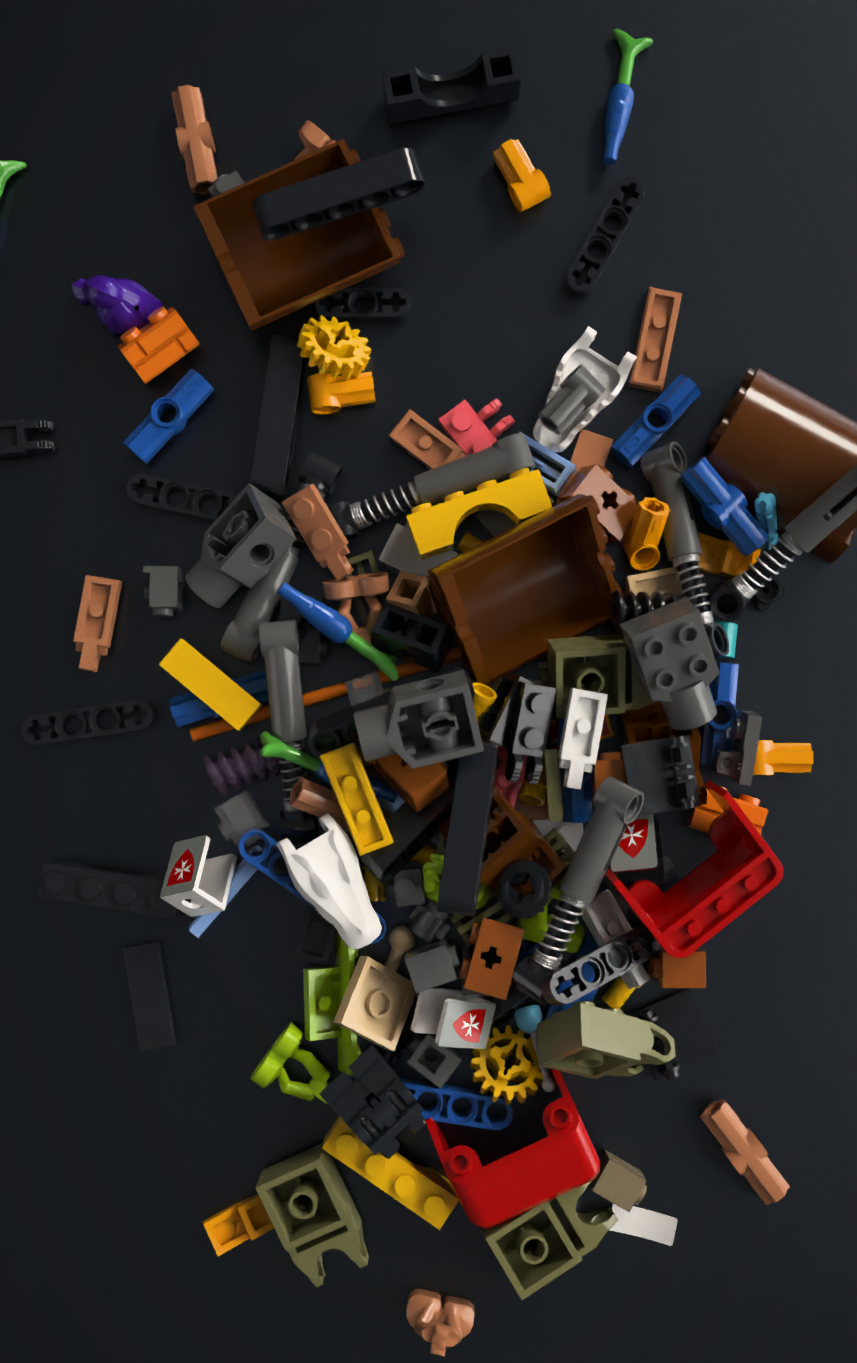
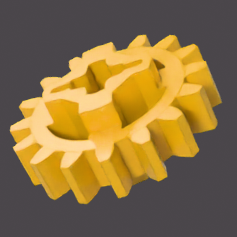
(334, 347)
(494, 1058)

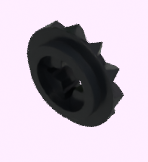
(511, 898)

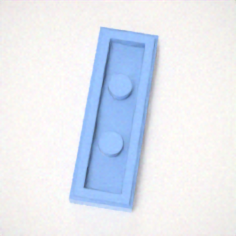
(241, 875)

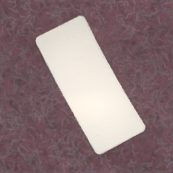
(645, 1224)

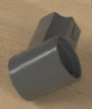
(576, 394)

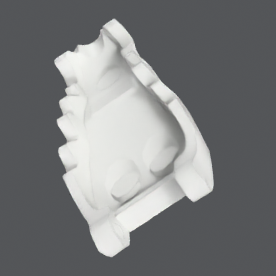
(606, 372)
(332, 881)

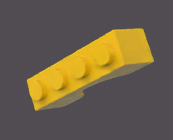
(517, 498)
(412, 1185)

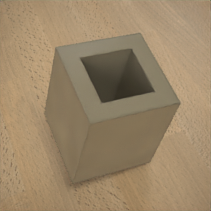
(619, 1182)

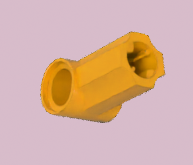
(524, 183)
(331, 394)
(645, 533)
(782, 758)

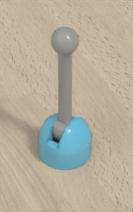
(527, 1021)

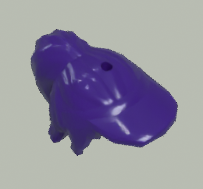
(116, 301)

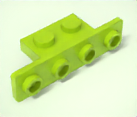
(322, 998)

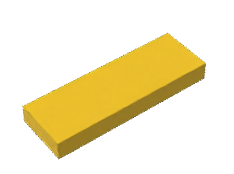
(210, 684)
(356, 799)

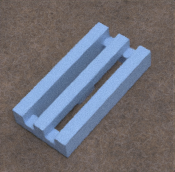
(561, 478)

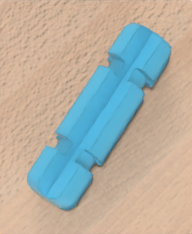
(767, 517)

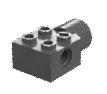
(240, 547)
(674, 662)
(422, 722)

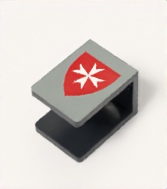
(640, 852)

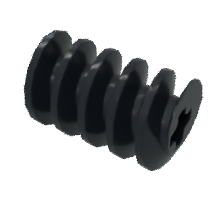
(629, 606)

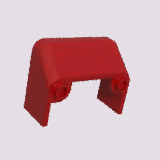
(712, 892)
(527, 1175)

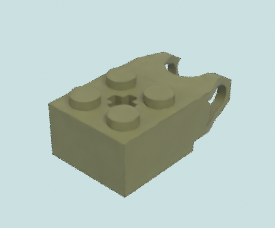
(605, 669)
(599, 1042)
(312, 1211)
(559, 1240)

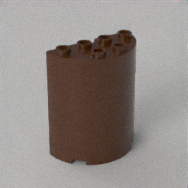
(300, 269)
(785, 447)
(526, 588)

